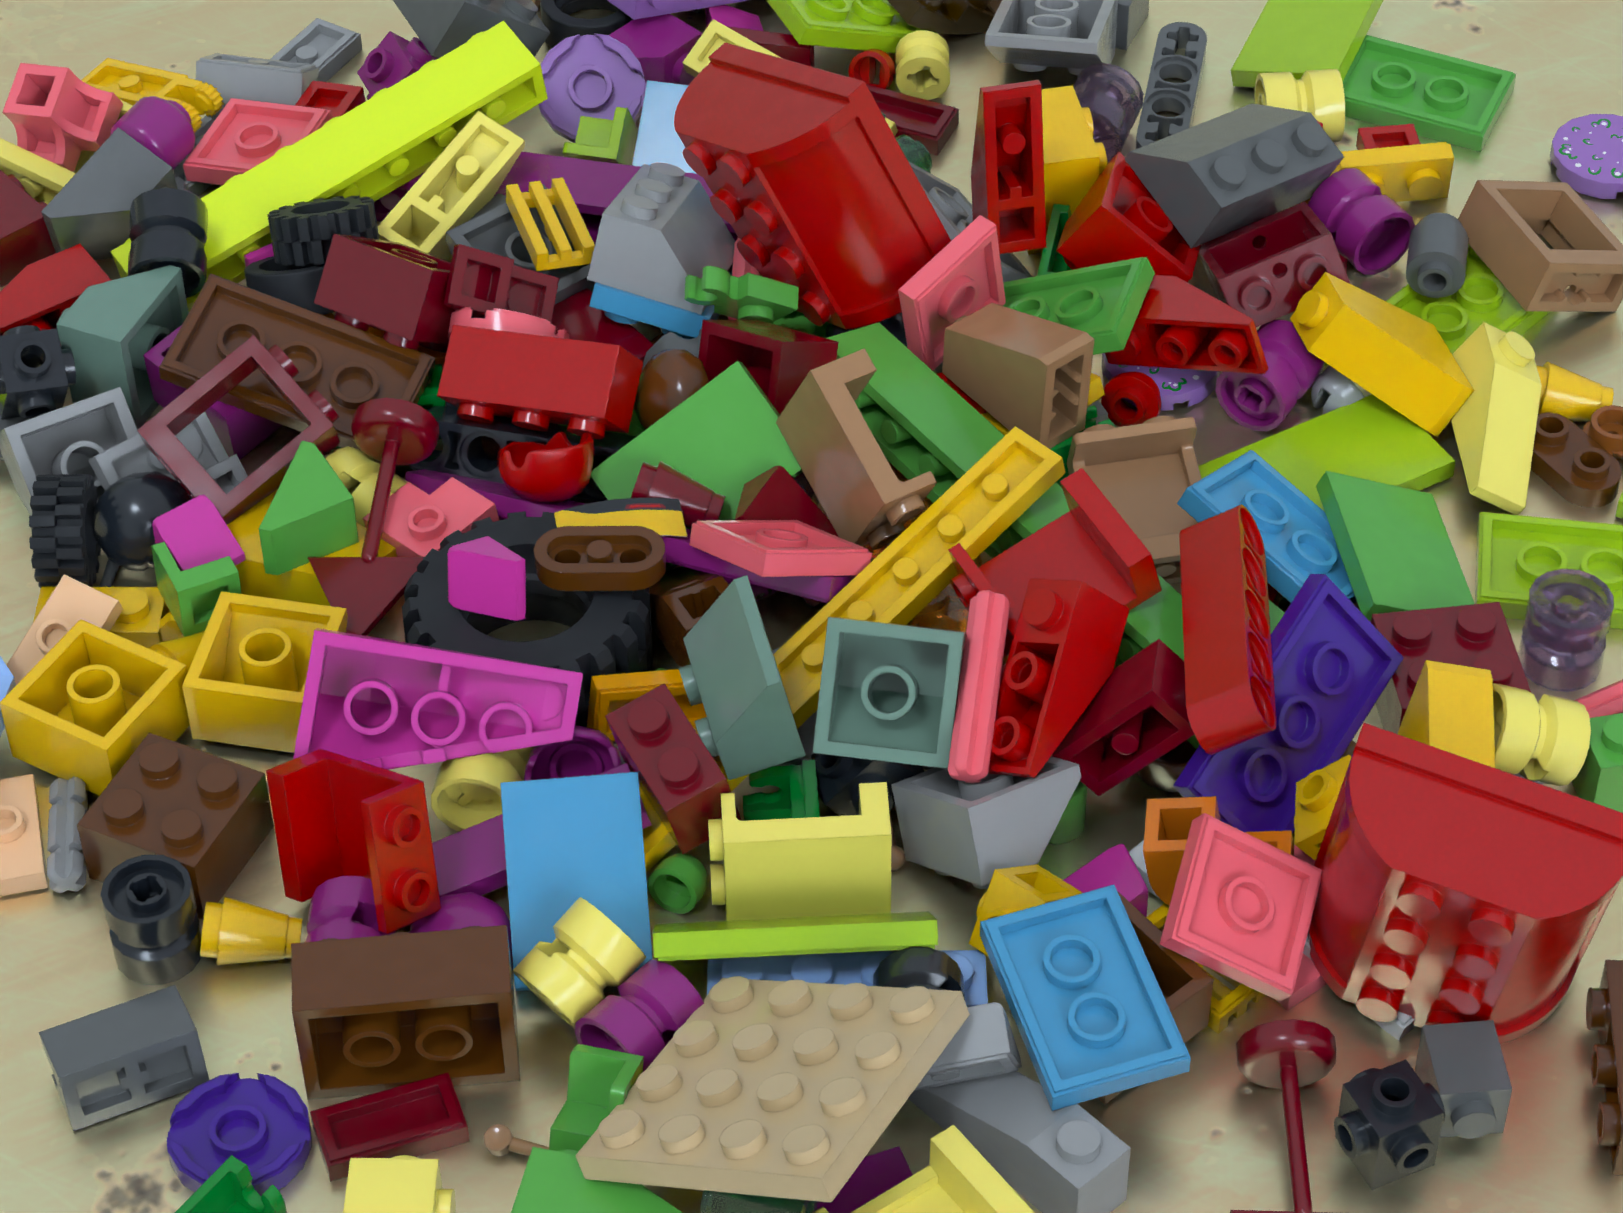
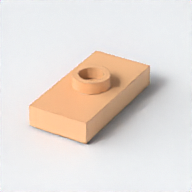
(63, 609)
(20, 837)

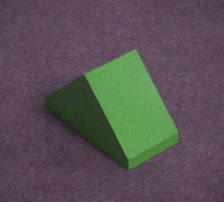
(307, 515)

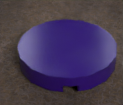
(246, 1118)

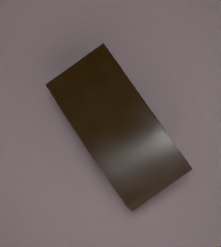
(946, 15)

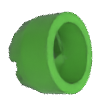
(678, 883)

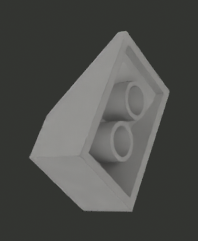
(1053, 33)

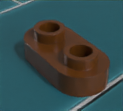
(1574, 463)
(600, 558)

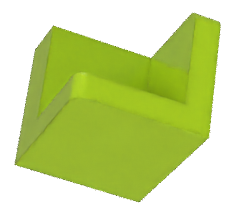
(605, 139)

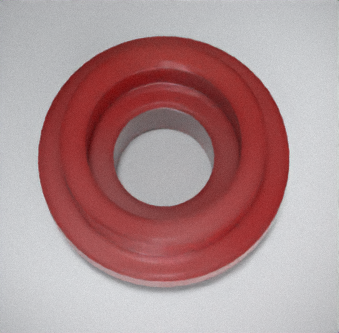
(1139, 389)

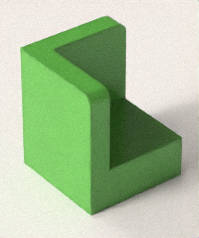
(195, 591)
(596, 1085)

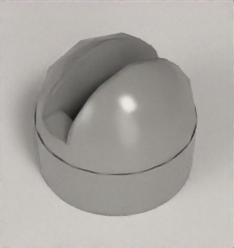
(1334, 391)

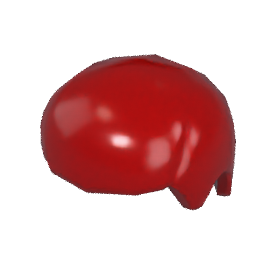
(547, 471)

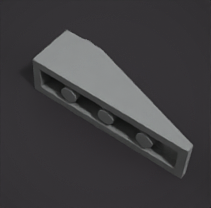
(1049, 1157)

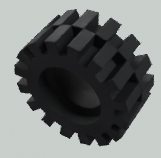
(305, 231)
(64, 529)

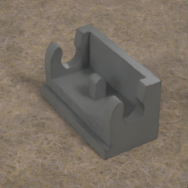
(124, 1057)

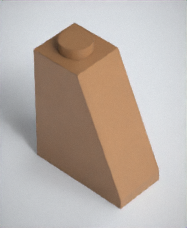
(1022, 370)

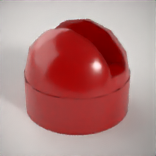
(864, 68)

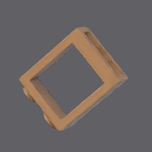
(1503, 232)

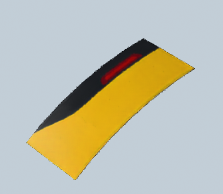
(657, 514)

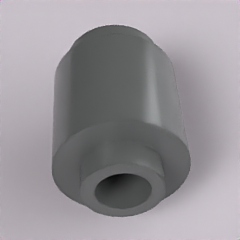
(1437, 256)

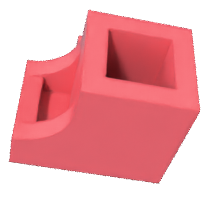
(59, 113)
(421, 521)

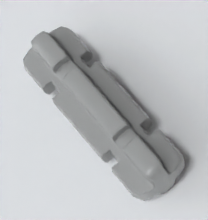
(66, 855)

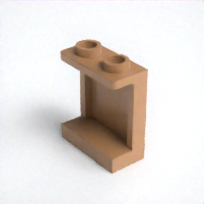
(844, 458)
(1143, 477)

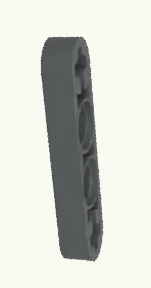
(1170, 96)

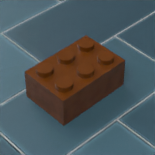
(404, 1010)

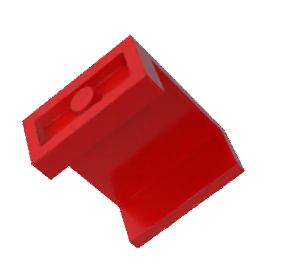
(1083, 545)
(355, 821)

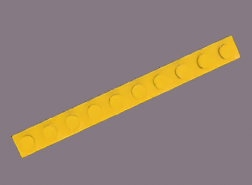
(906, 574)

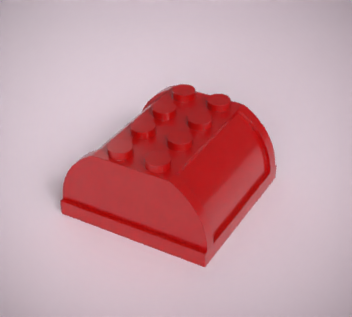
(809, 182)
(1457, 888)

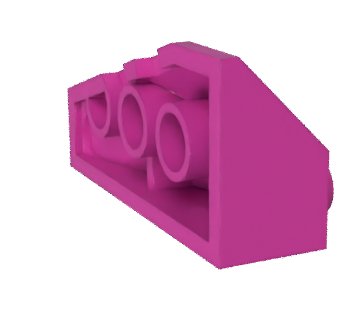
(427, 704)

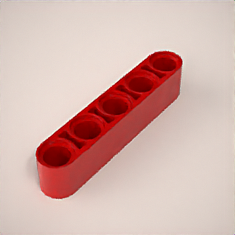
(1226, 631)

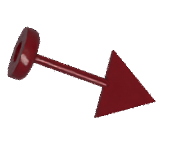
(371, 585)
(1286, 1058)

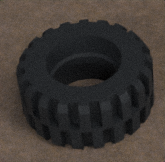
(606, 631)

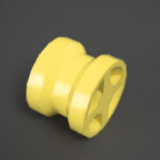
(911, 56)

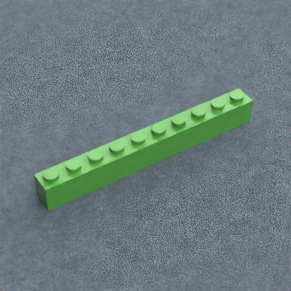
(933, 429)

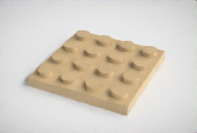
(774, 1088)

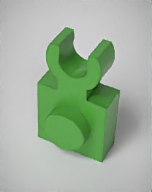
(742, 297)

